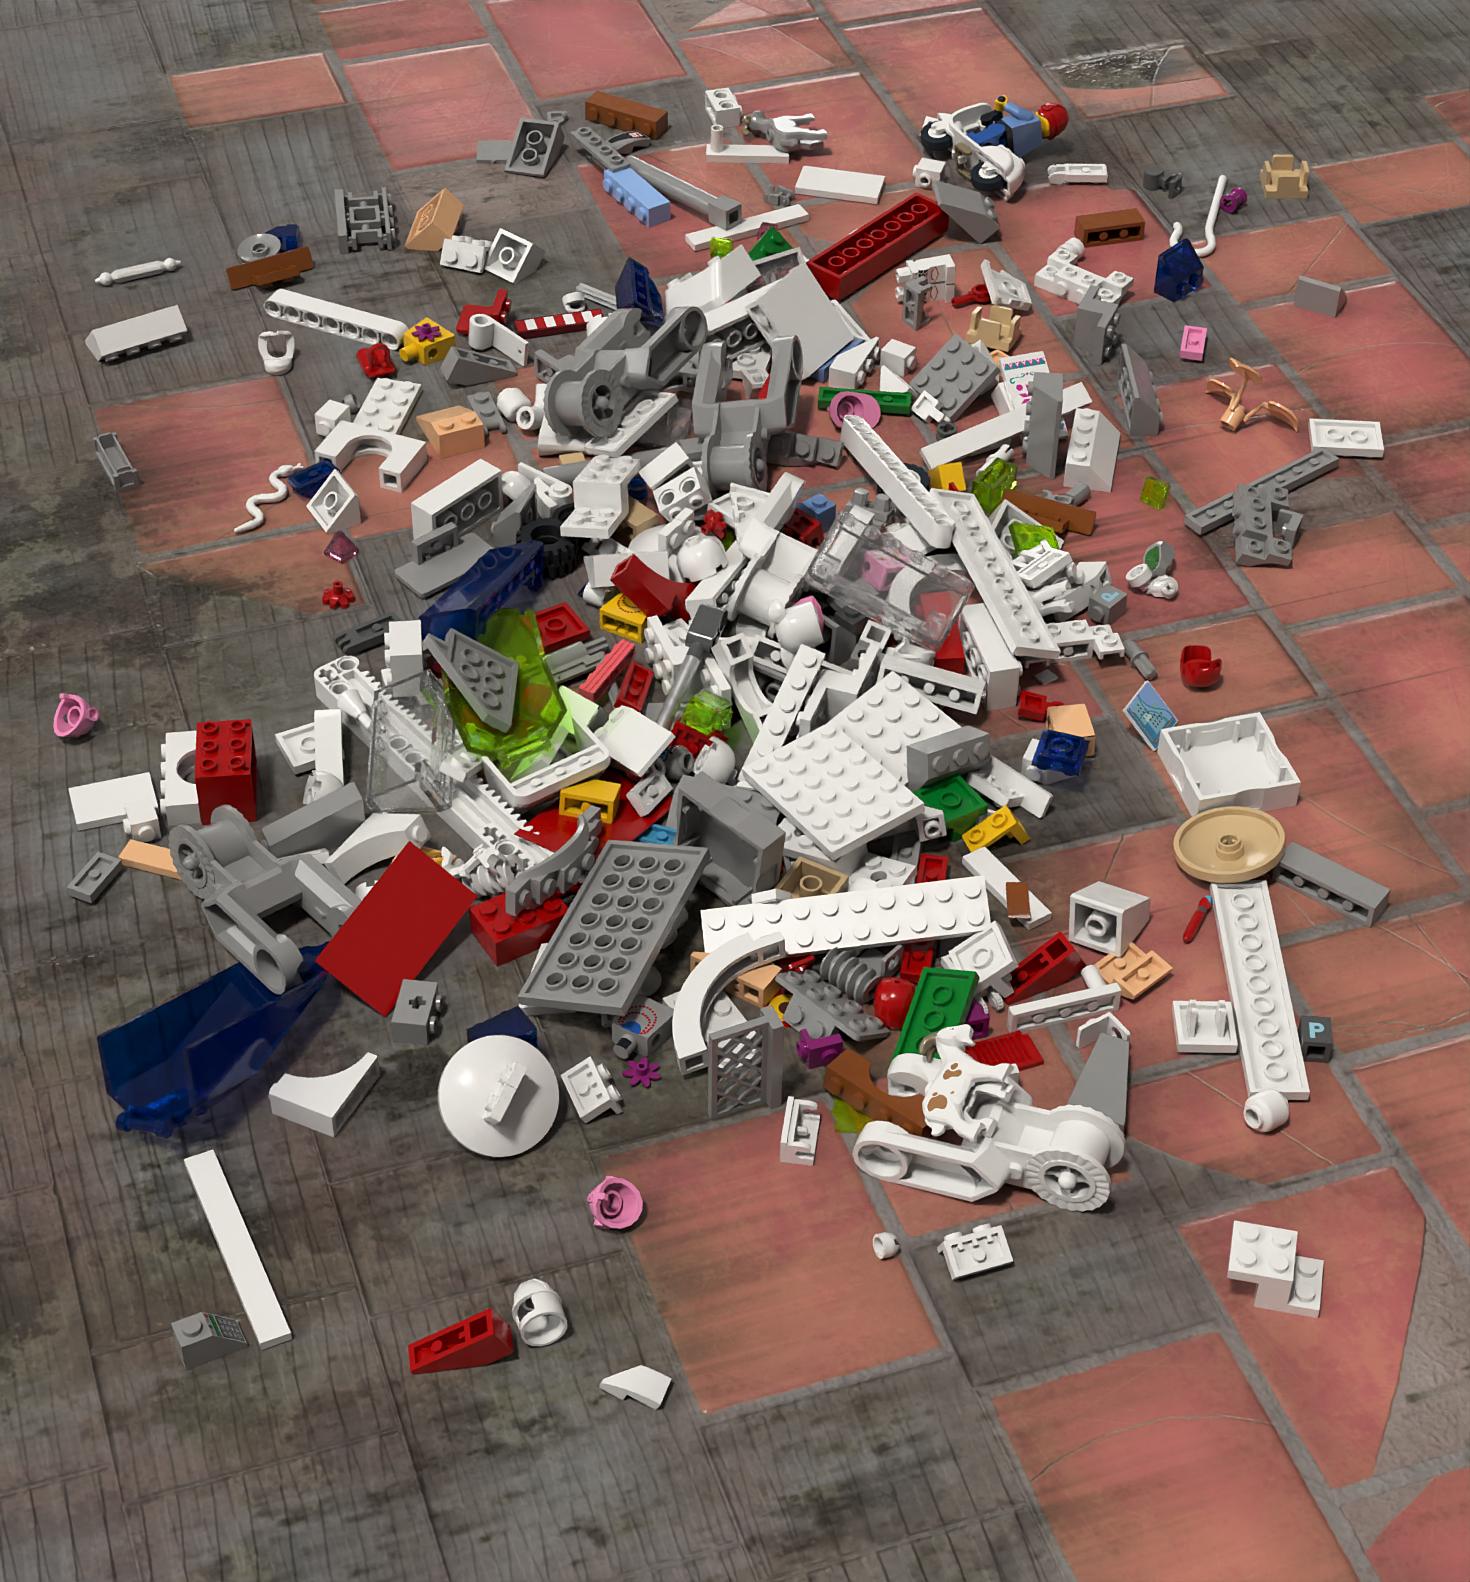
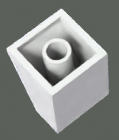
(1107, 917)

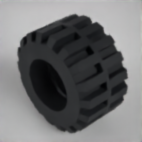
(559, 551)

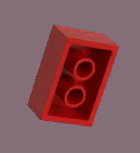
(510, 936)

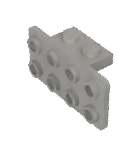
(440, 559)
(825, 1010)

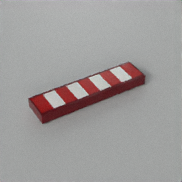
(554, 324)

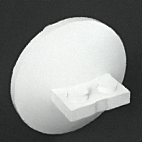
(670, 538)
(498, 1096)

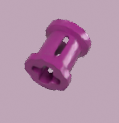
(1225, 199)

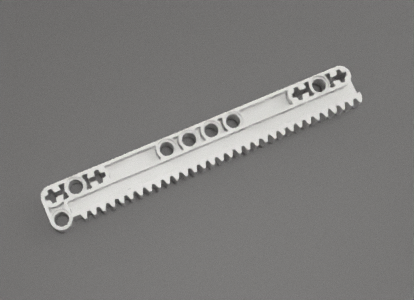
(475, 810)

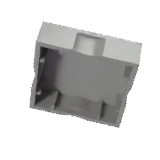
(741, 841)

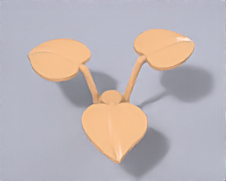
(1235, 411)

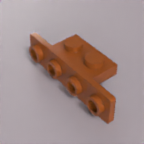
(270, 269)
(1052, 513)

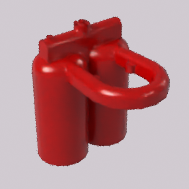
(376, 360)

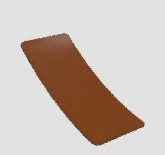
(1018, 900)

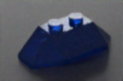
(639, 291)

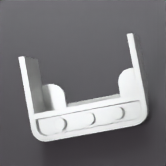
(713, 285)
(547, 783)

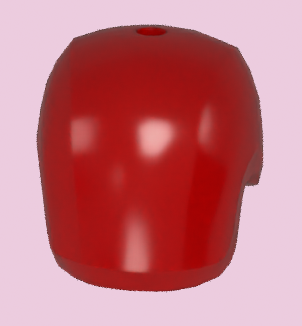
(1197, 667)
(893, 1001)

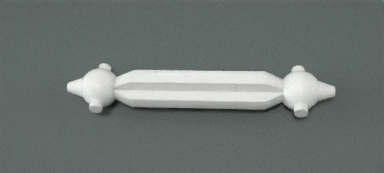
(137, 271)

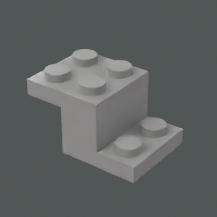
(1096, 325)

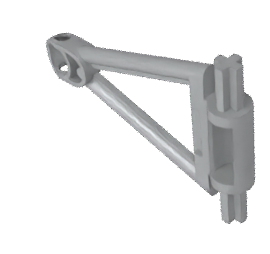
(580, 659)

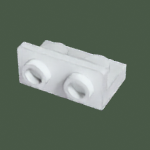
(591, 1090)
(976, 1251)

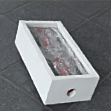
(772, 269)

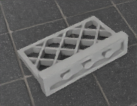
(767, 1061)

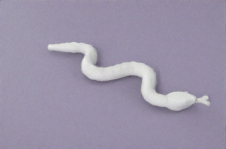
(282, 471)

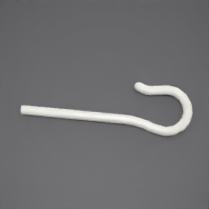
(1209, 229)

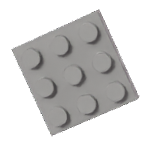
(955, 376)

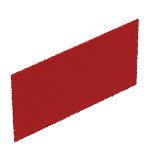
(396, 928)

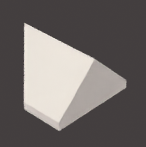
(753, 380)

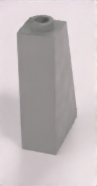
(317, 825)
(1105, 1079)

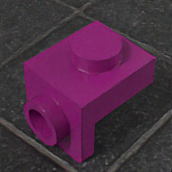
(818, 1051)

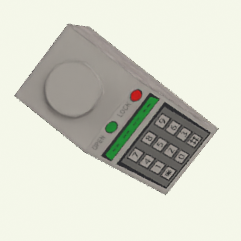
(206, 1338)

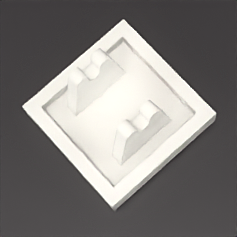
(1204, 1026)

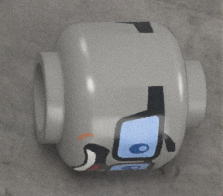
(677, 762)

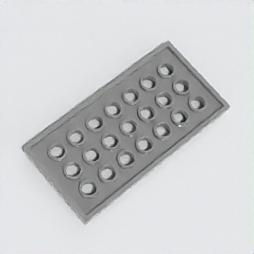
(589, 906)

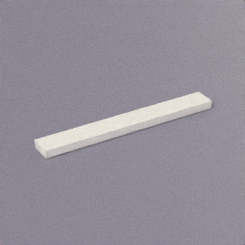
(995, 431)
(237, 1250)

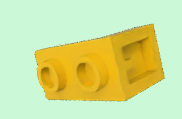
(994, 828)

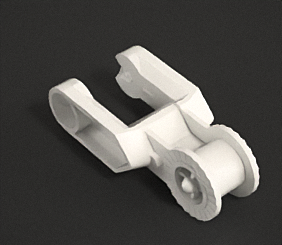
(776, 559)
(1052, 1152)

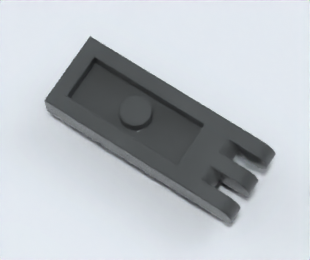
(365, 634)

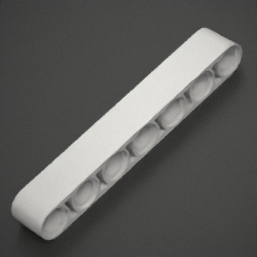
(335, 319)

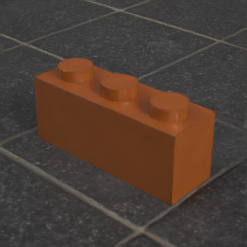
(1109, 227)

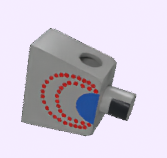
(642, 1028)

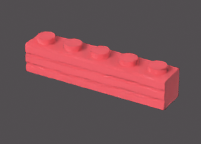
(608, 670)

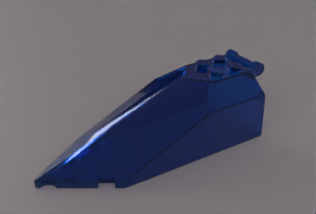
(199, 1045)

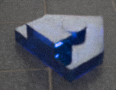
(287, 235)

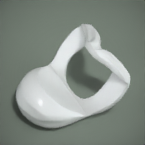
(279, 365)

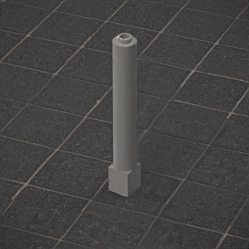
(721, 211)
(568, 472)

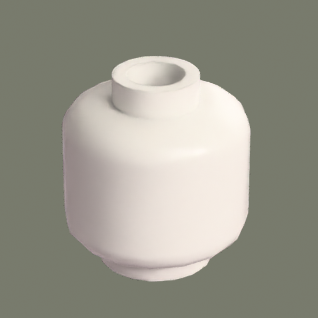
(510, 401)
(1266, 1110)

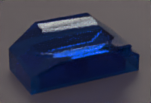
(309, 480)

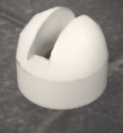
(884, 1245)

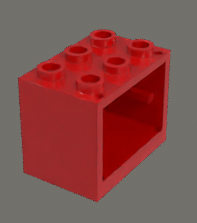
(226, 768)

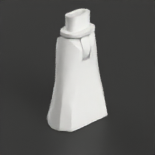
(551, 443)

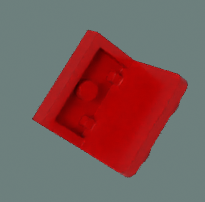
(498, 311)

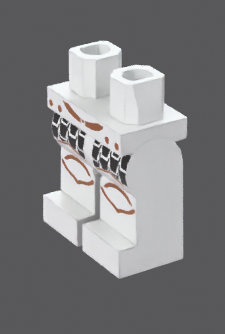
(937, 270)

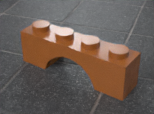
(850, 1080)

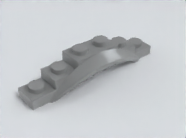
(803, 450)
(560, 869)

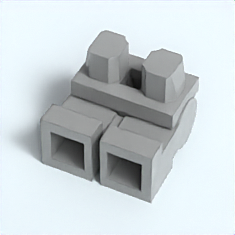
(881, 507)

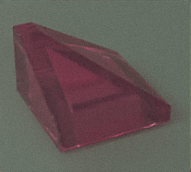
(341, 548)

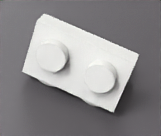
(465, 253)

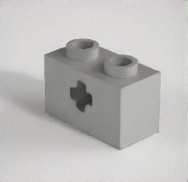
(416, 1012)

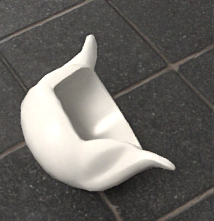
(514, 483)

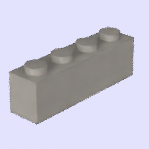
(1331, 884)

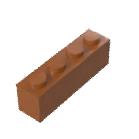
(626, 114)

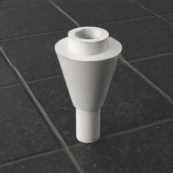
(352, 704)

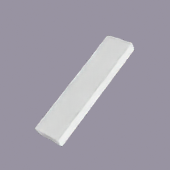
(996, 875)

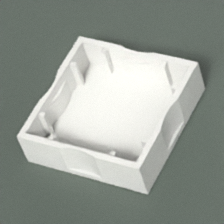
(1228, 765)

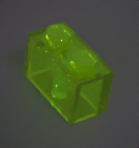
(992, 481)
(707, 712)

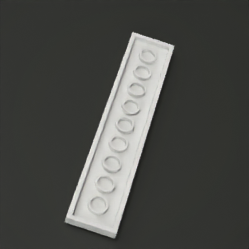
(996, 577)
(858, 917)
(1258, 989)

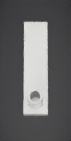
(742, 153)
(1067, 1007)

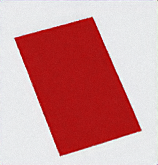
(627, 825)

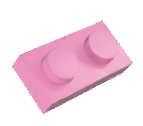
(1193, 343)

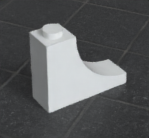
(375, 840)
(327, 1100)

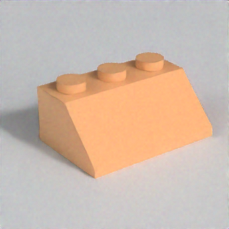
(435, 222)

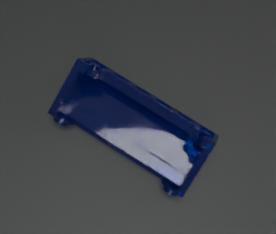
(484, 590)

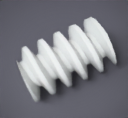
(484, 882)

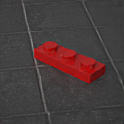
(634, 686)

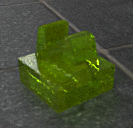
(1155, 492)

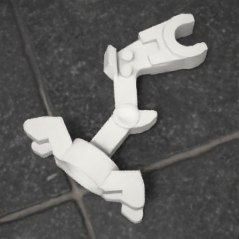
(482, 854)

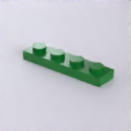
(889, 402)

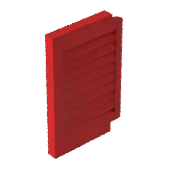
(1007, 1048)

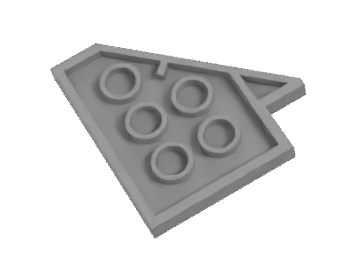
(479, 674)

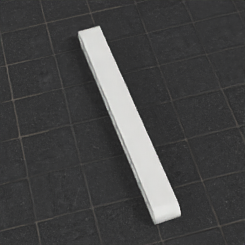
(897, 482)

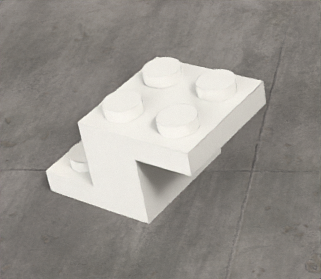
(1270, 1260)

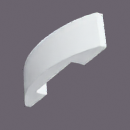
(329, 742)

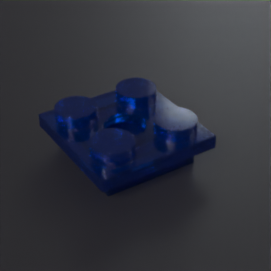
(1051, 758)

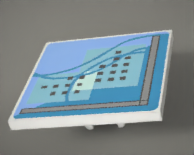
(1149, 714)

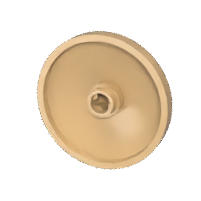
(1229, 844)

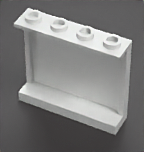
(801, 309)

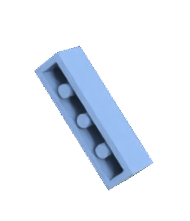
(637, 196)

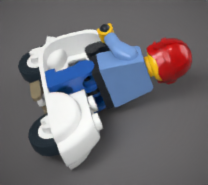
(992, 146)

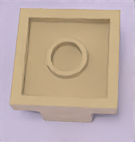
(1282, 180)
(998, 332)

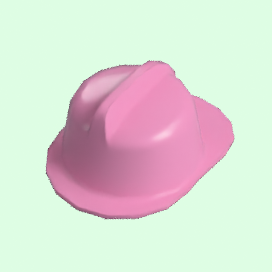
(854, 404)

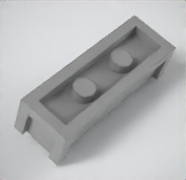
(115, 462)

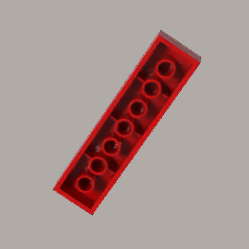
(878, 245)

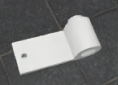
(488, 332)
(558, 491)

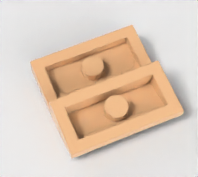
(1133, 971)

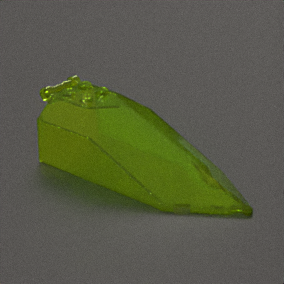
(538, 693)

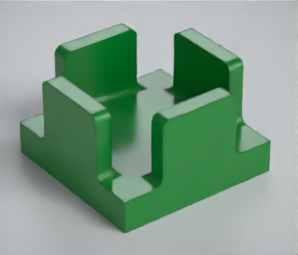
(957, 801)

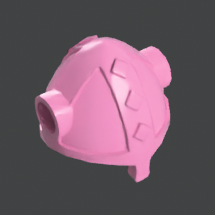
(79, 715)
(615, 1203)

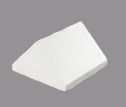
(335, 504)

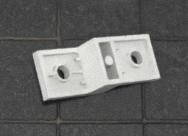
(600, 497)
(668, 660)
(837, 691)
(855, 864)

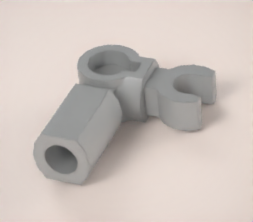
(1073, 497)

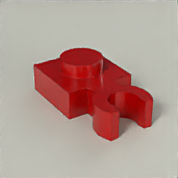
(1034, 705)

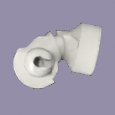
(1162, 586)

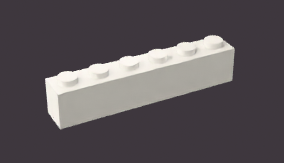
(718, 589)

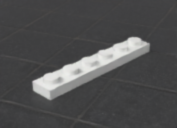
(786, 704)

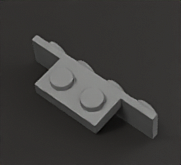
(601, 151)

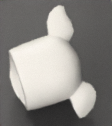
(795, 627)

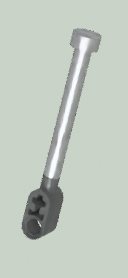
(700, 638)

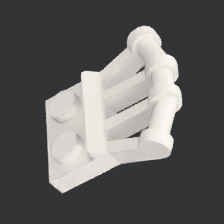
(1040, 564)

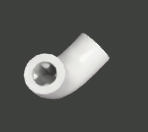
(531, 417)

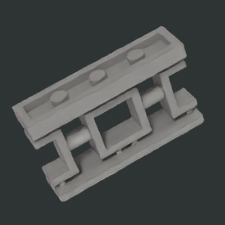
(364, 230)

